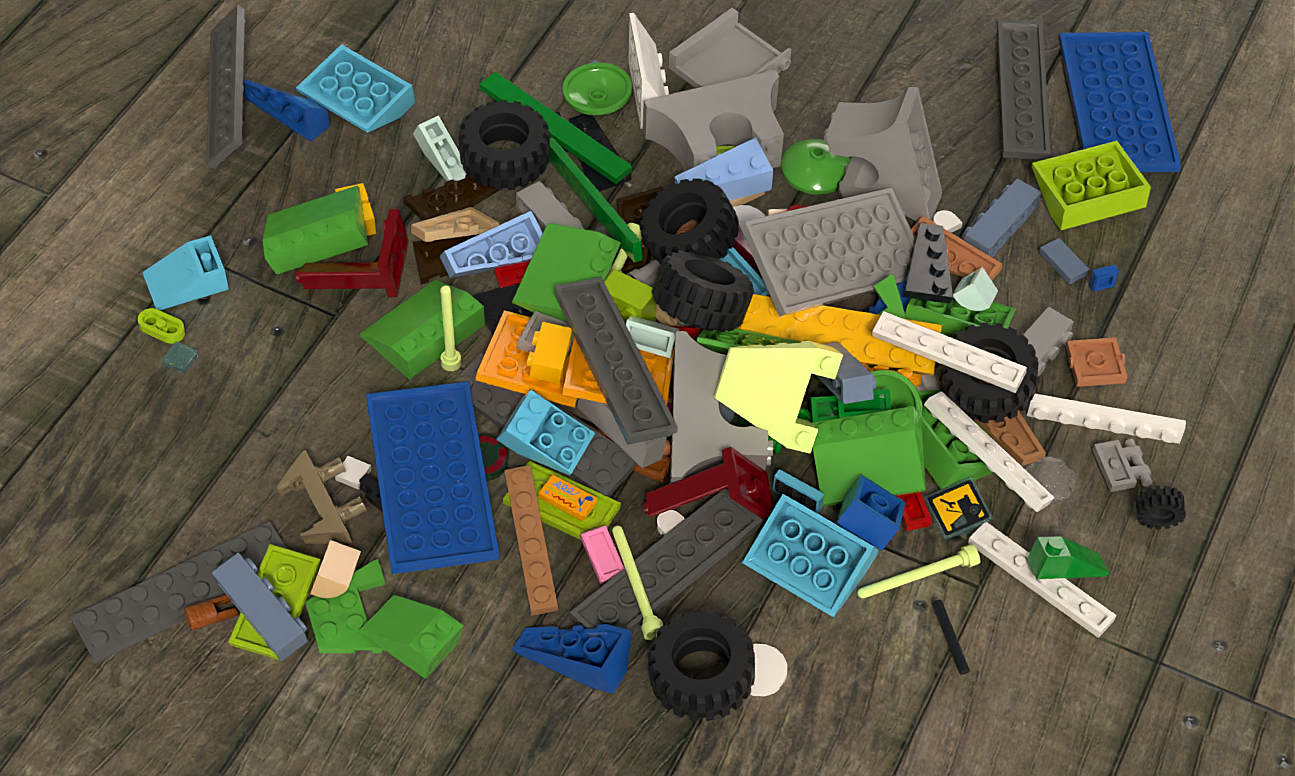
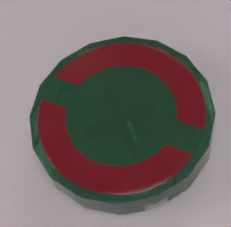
(494, 456)

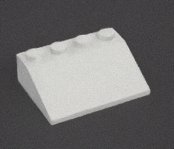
(644, 66)

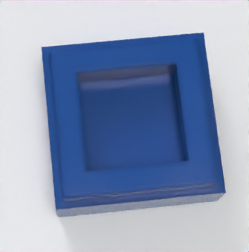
(1103, 278)

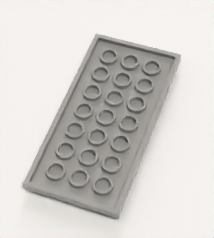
(830, 250)

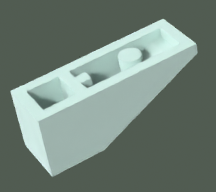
(440, 149)

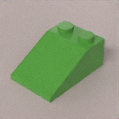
(414, 633)

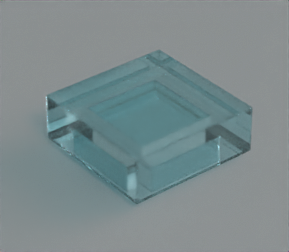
(180, 357)

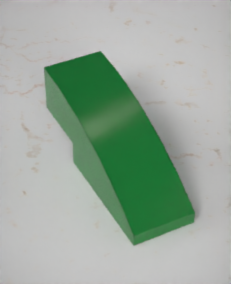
(832, 408)

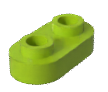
(165, 327)

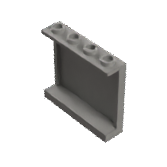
(725, 53)

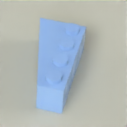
(737, 171)
(499, 247)

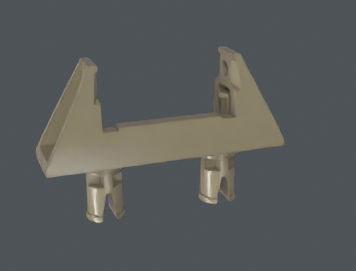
(306, 475)

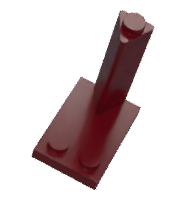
(364, 275)
(746, 484)

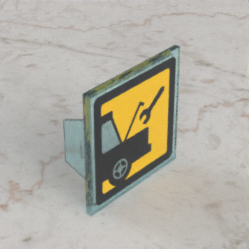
(958, 508)

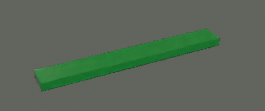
(561, 130)
(595, 201)

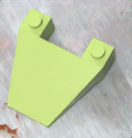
(770, 384)

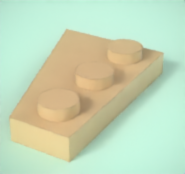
(454, 224)

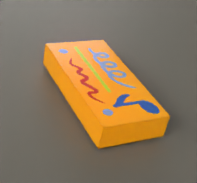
(567, 497)

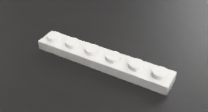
(949, 352)
(1106, 418)
(989, 451)
(1058, 592)

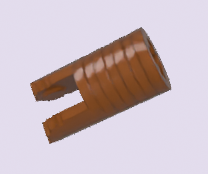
(205, 613)

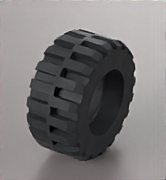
(499, 123)
(682, 204)
(702, 291)
(992, 401)
(706, 696)

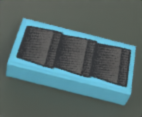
(798, 491)

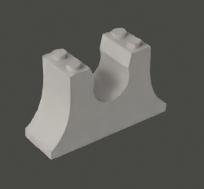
(716, 115)
(887, 150)
(696, 412)

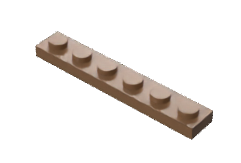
(531, 540)

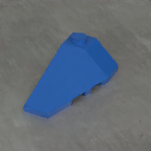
(292, 110)
(586, 655)

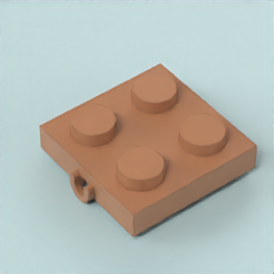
(1096, 362)

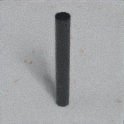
(951, 637)

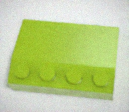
(1090, 185)

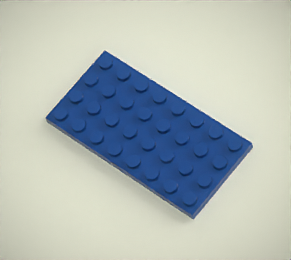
(1119, 96)
(431, 478)

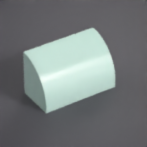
(975, 291)
(652, 336)

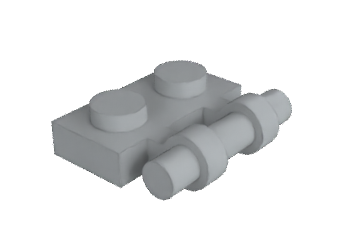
(1116, 468)

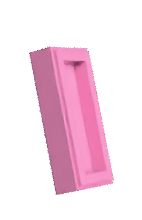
(602, 553)

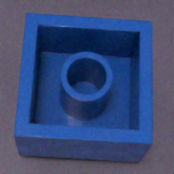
(871, 512)

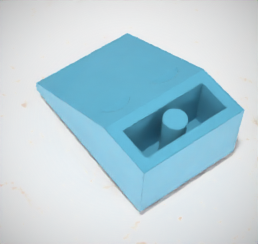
(186, 274)
(545, 434)

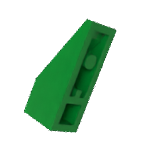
(1064, 559)

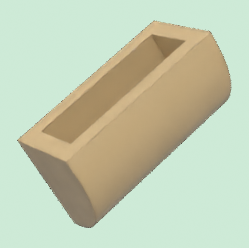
(335, 570)

